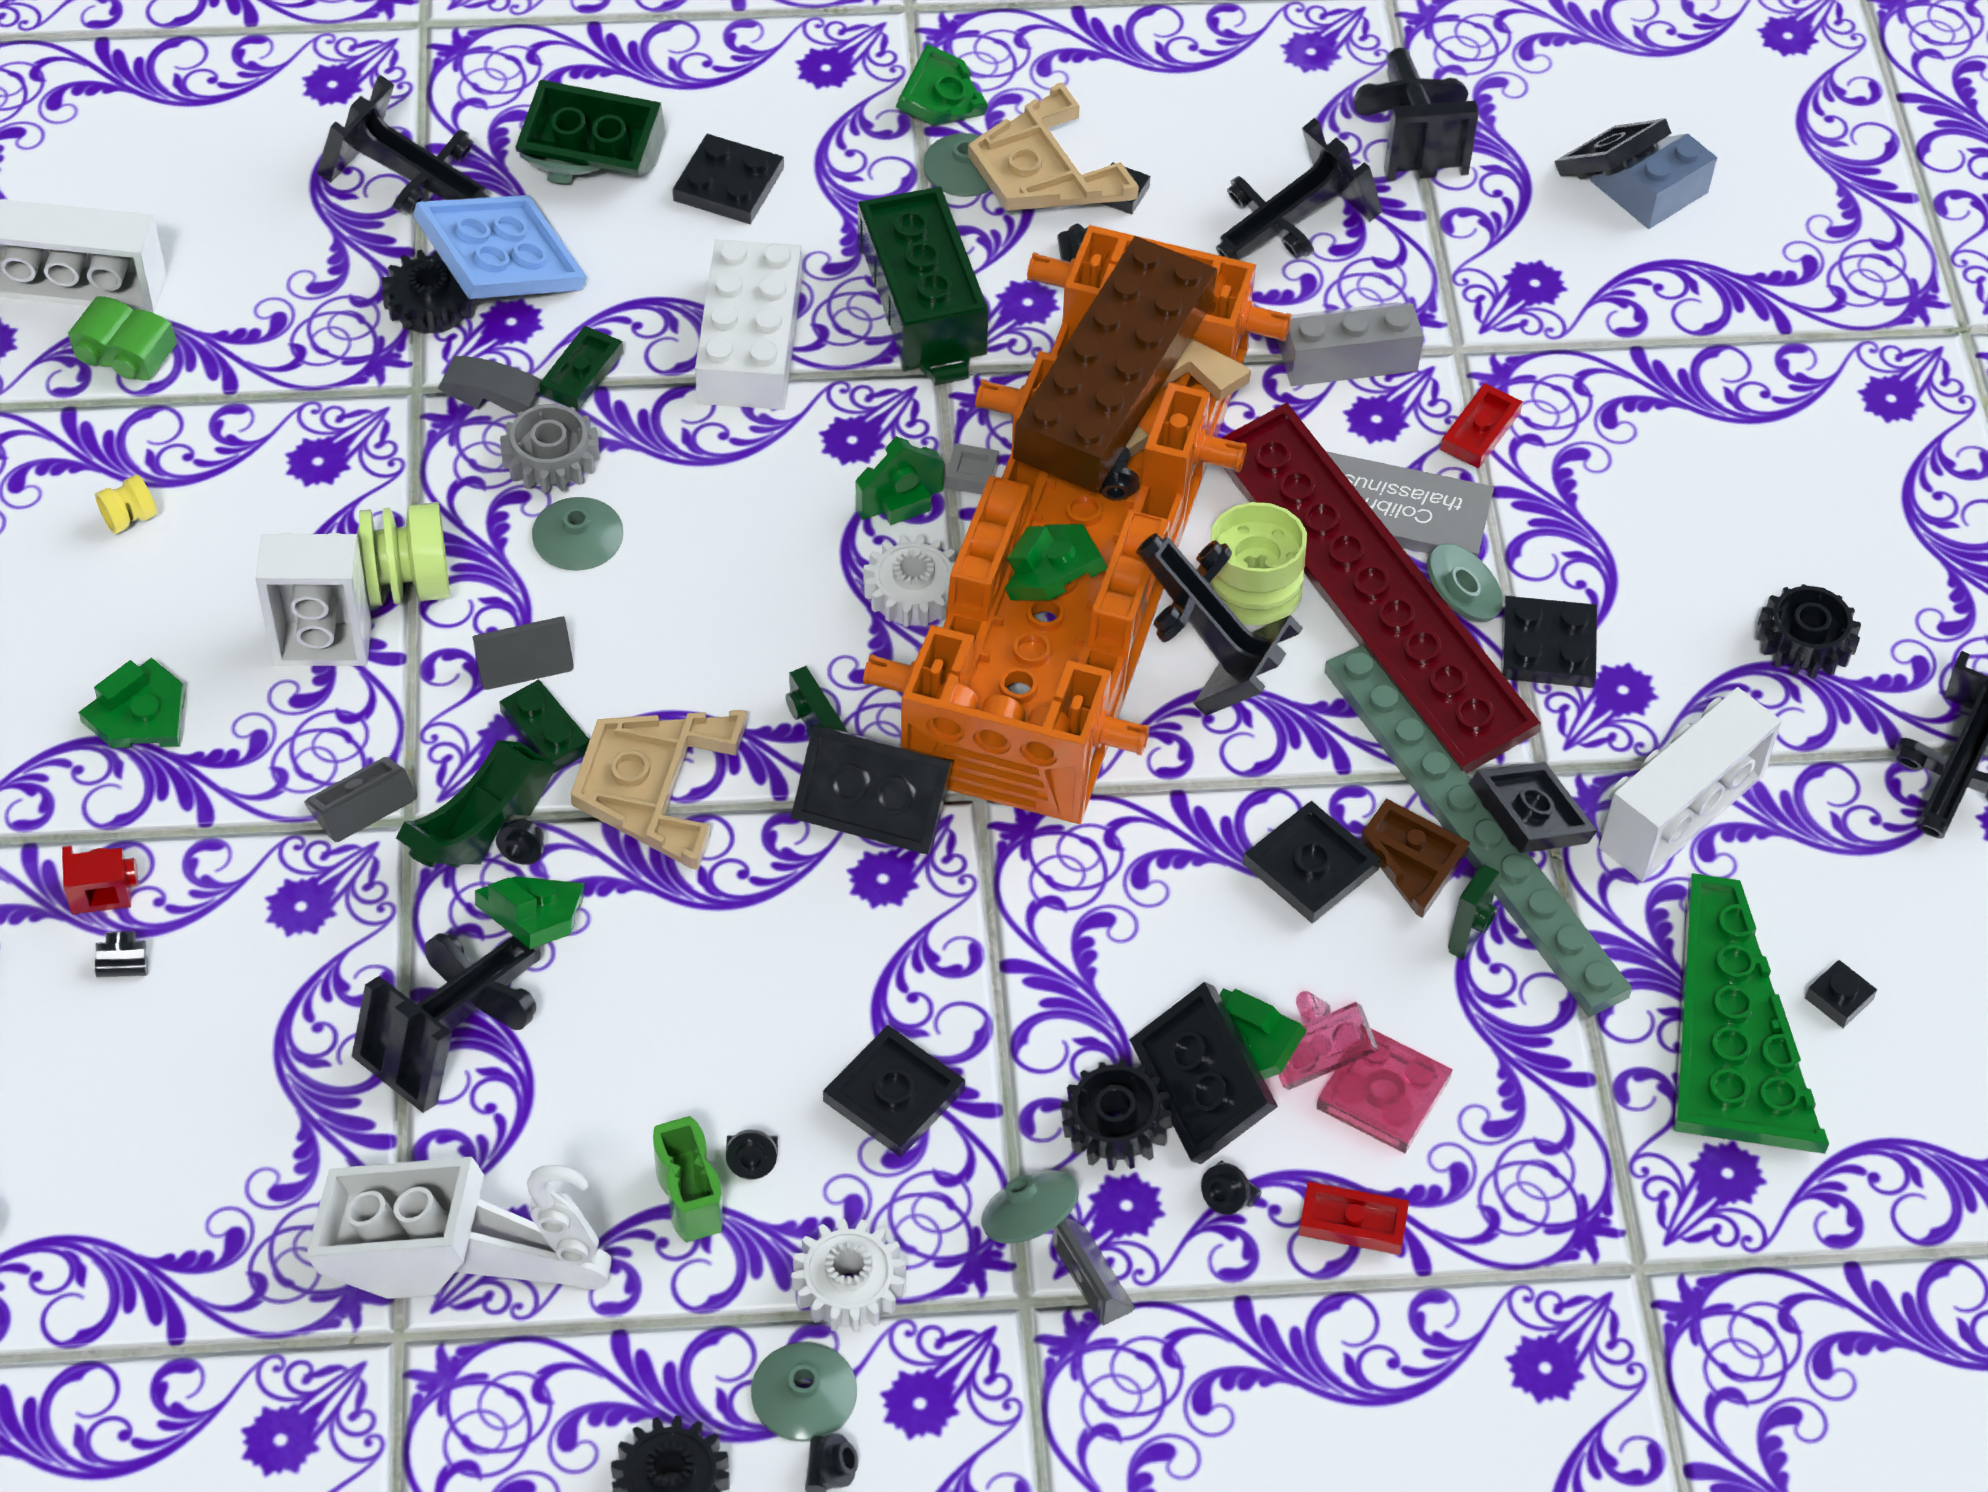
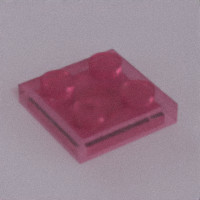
(1386, 1092)

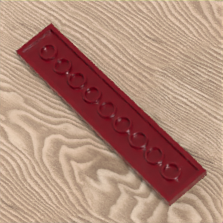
(1383, 594)

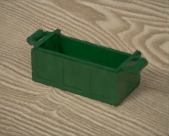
(924, 282)

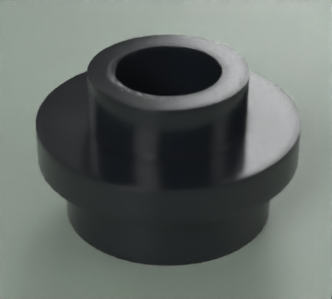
(520, 841)

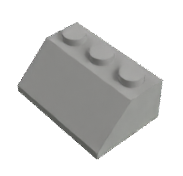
(1352, 343)

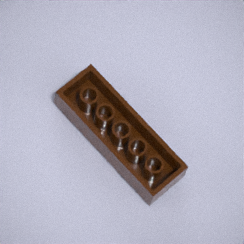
(1114, 364)

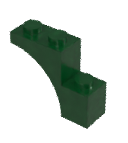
(468, 823)

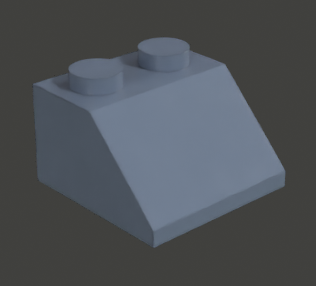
(1661, 181)

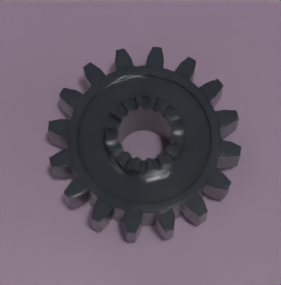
(425, 295)
(1809, 629)
(1121, 1137)
(671, 1451)

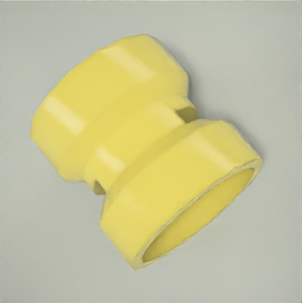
(125, 504)

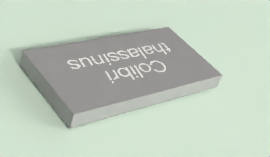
(1420, 505)

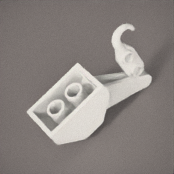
(419, 1222)

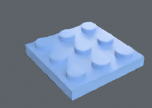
(499, 246)

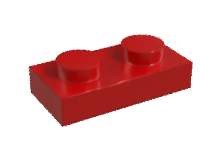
(1481, 425)
(1354, 1218)

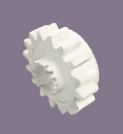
(909, 581)
(844, 1251)

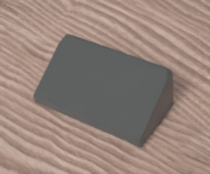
(523, 653)
(361, 799)
(1091, 1272)

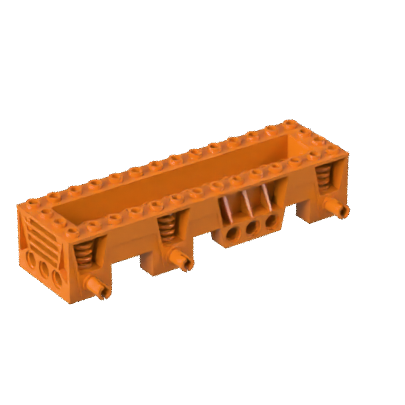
(1050, 743)

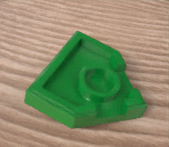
(941, 89)
(900, 483)
(1049, 559)
(136, 706)
(532, 908)
(1264, 1030)

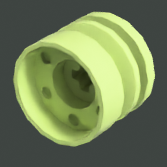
(404, 554)
(1266, 562)

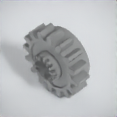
(549, 446)

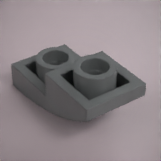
(478, 378)

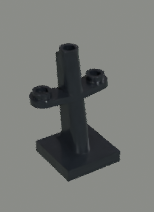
(1428, 122)
(371, 136)
(1328, 177)
(1239, 652)
(1960, 769)
(411, 1041)

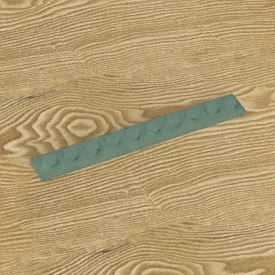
(1447, 793)

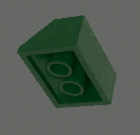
(593, 128)

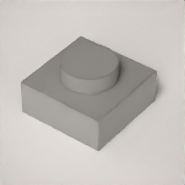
(971, 468)

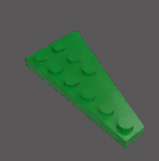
(1735, 1042)

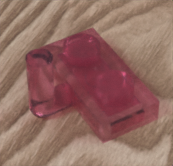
(1329, 1042)

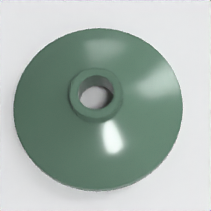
(949, 166)
(558, 170)
(577, 533)
(1465, 582)
(1029, 1206)
(809, 1411)

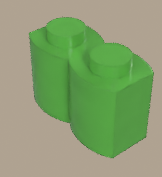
(122, 338)
(688, 1179)

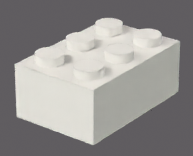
(314, 599)

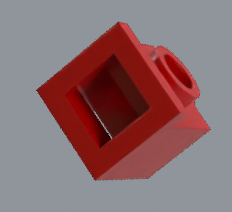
(98, 879)

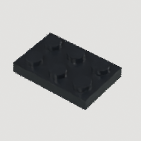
(872, 789)
(1206, 1071)

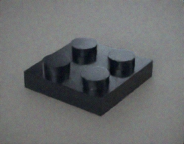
(1613, 148)
(728, 178)
(1549, 641)
(1532, 807)
(1311, 861)
(894, 1090)

